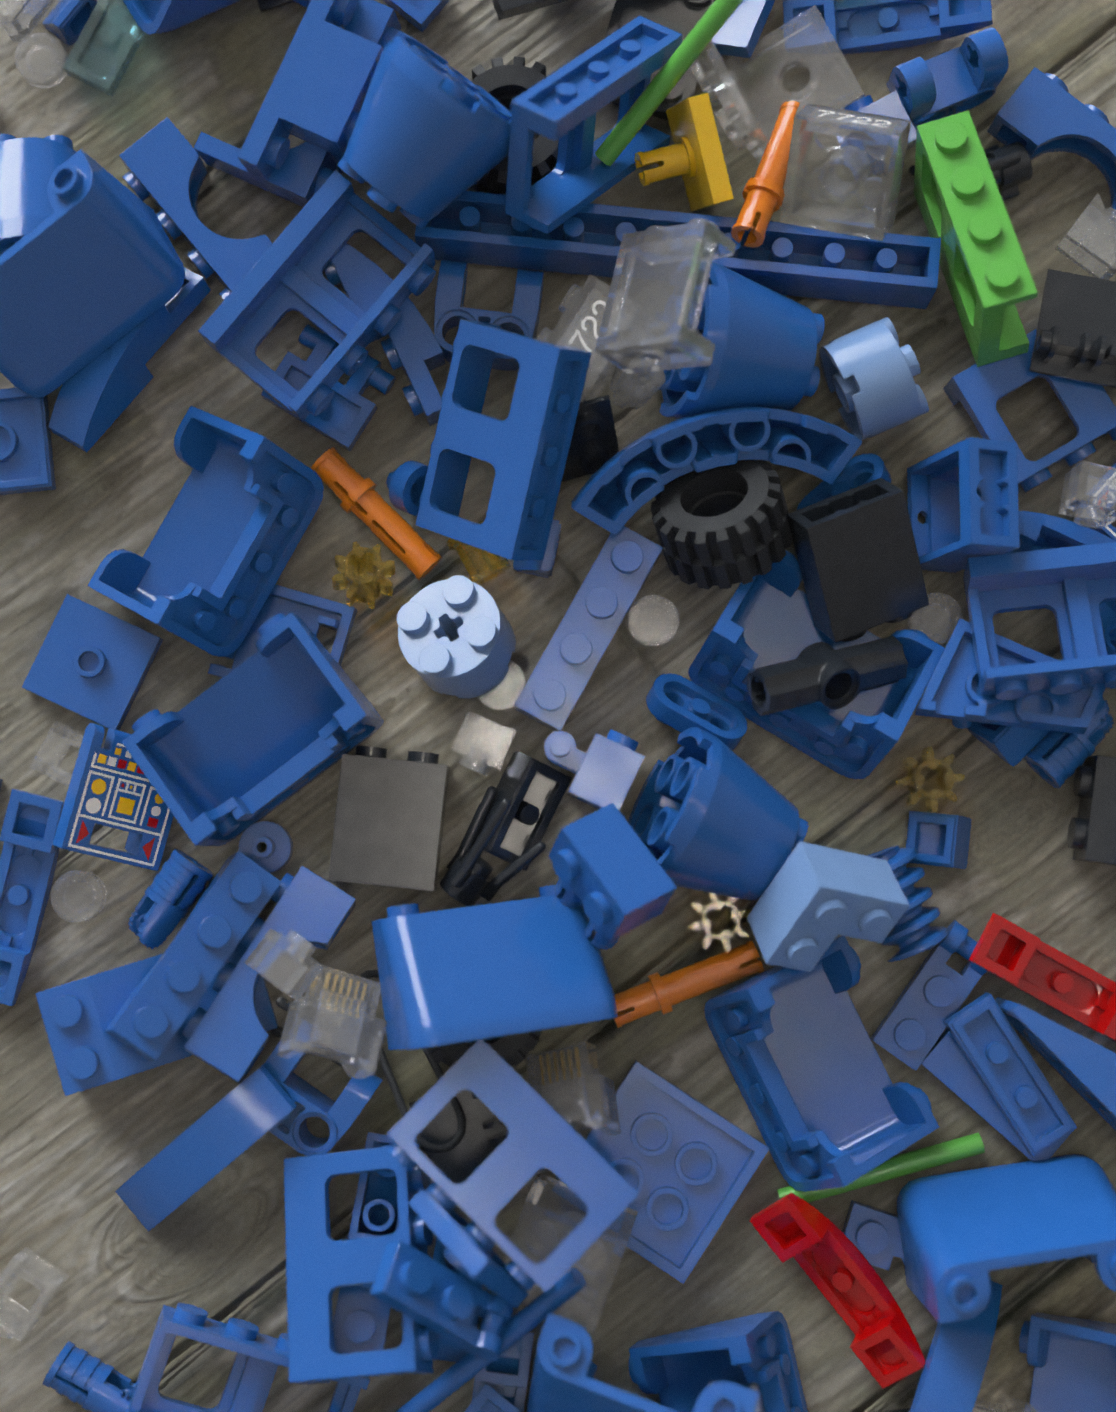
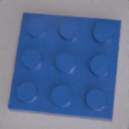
(682, 1165)

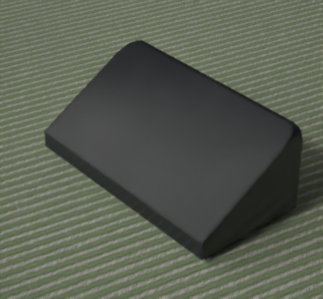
(534, 797)

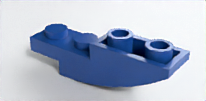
(408, 342)
(109, 383)
(359, 1317)

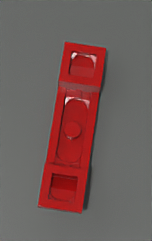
(1047, 975)
(848, 1283)

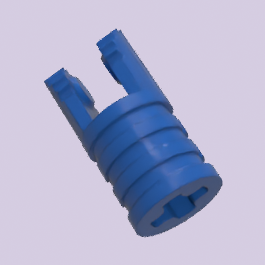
(1063, 752)
(168, 898)
(89, 1381)

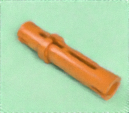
(765, 190)
(361, 499)
(686, 983)

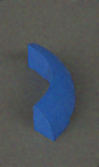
(709, 442)

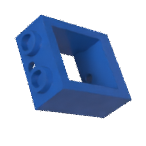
(966, 503)

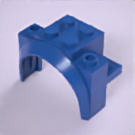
(311, 98)

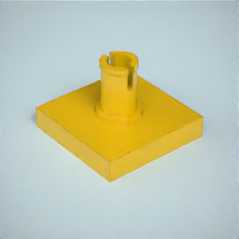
(693, 155)

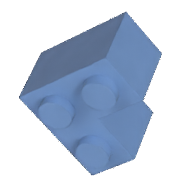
(824, 896)

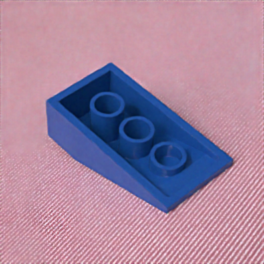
(83, 1009)
(1079, 1061)

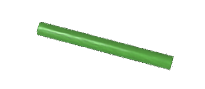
(666, 79)
(902, 1165)

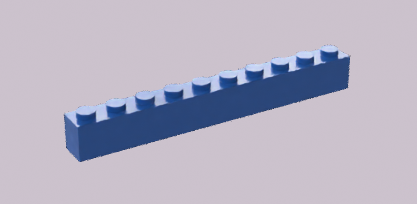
(790, 260)

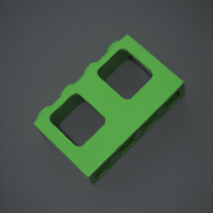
(976, 235)

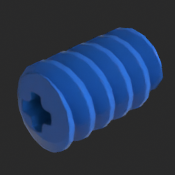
(912, 931)

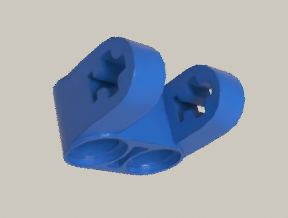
(952, 79)
(450, 308)
(313, 1103)

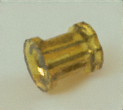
(480, 564)

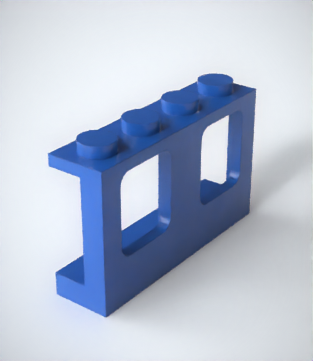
(566, 110)
(293, 280)
(1083, 401)
(524, 448)
(1063, 580)
(534, 1141)
(321, 1265)
(250, 1373)

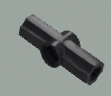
(827, 675)

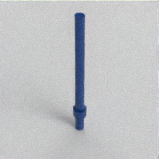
(512, 1332)

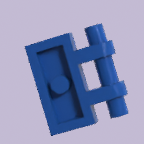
(348, 410)

